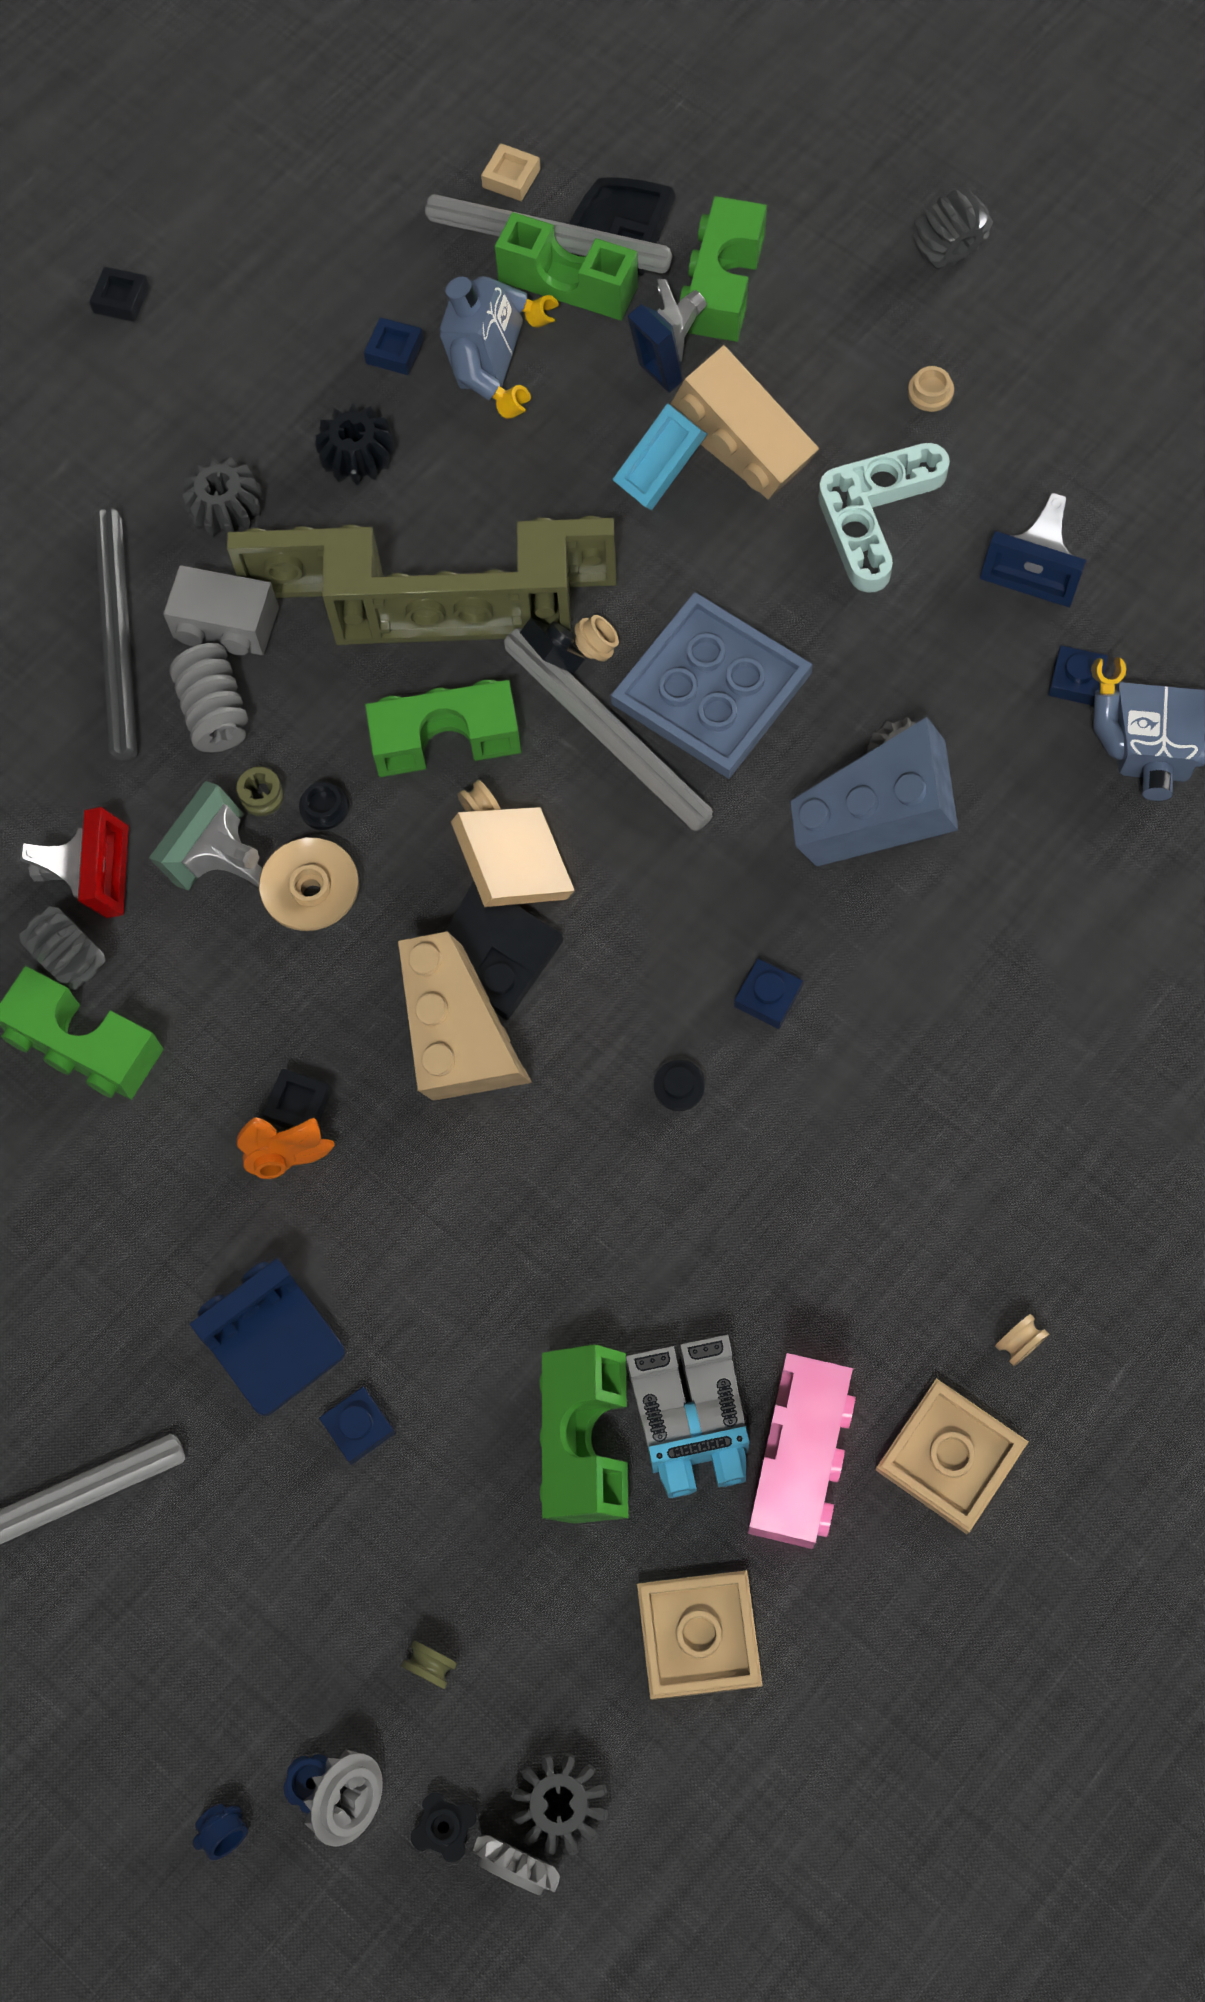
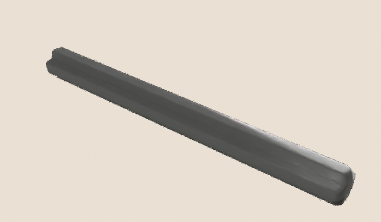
(115, 635)

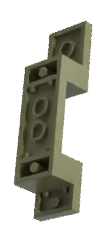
(426, 608)

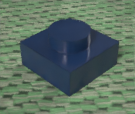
(393, 346)
(1073, 675)
(768, 993)
(357, 1425)

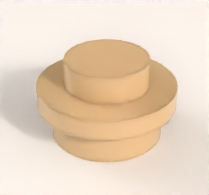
(931, 389)
(596, 638)

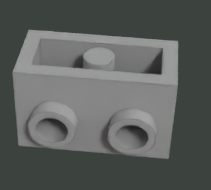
(221, 610)

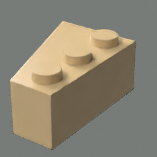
(744, 423)
(452, 1024)

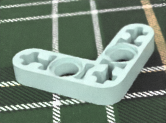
(865, 494)

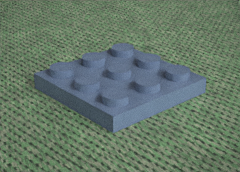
(711, 684)

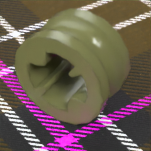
(254, 777)
(429, 1664)

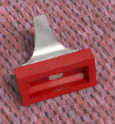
(89, 863)

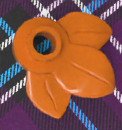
(272, 1153)

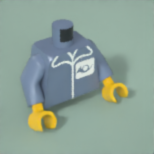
(482, 334)
(1150, 729)

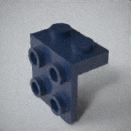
(268, 1337)

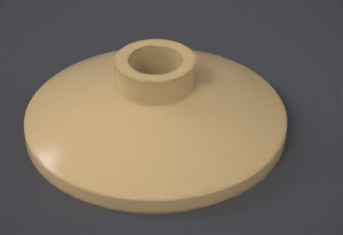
(307, 864)

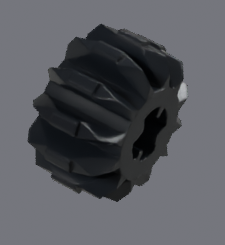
(354, 444)

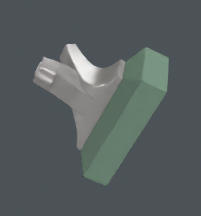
(206, 840)

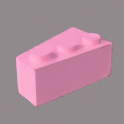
(802, 1452)

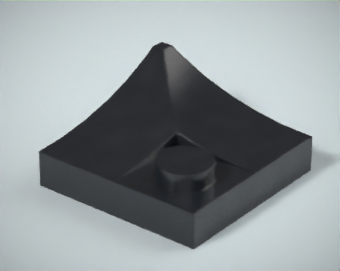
(625, 208)
(504, 947)

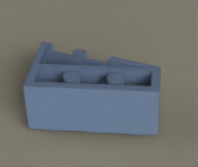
(879, 800)

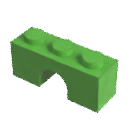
(729, 239)
(537, 263)
(405, 725)
(112, 1056)
(575, 1392)

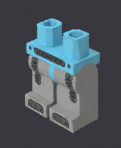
(695, 1431)

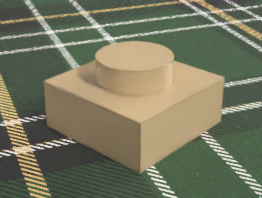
(510, 172)

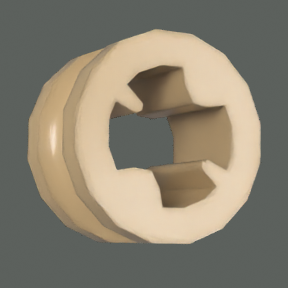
(478, 799)
(1022, 1340)

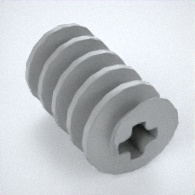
(209, 697)

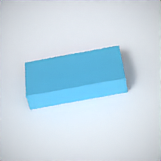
(659, 456)

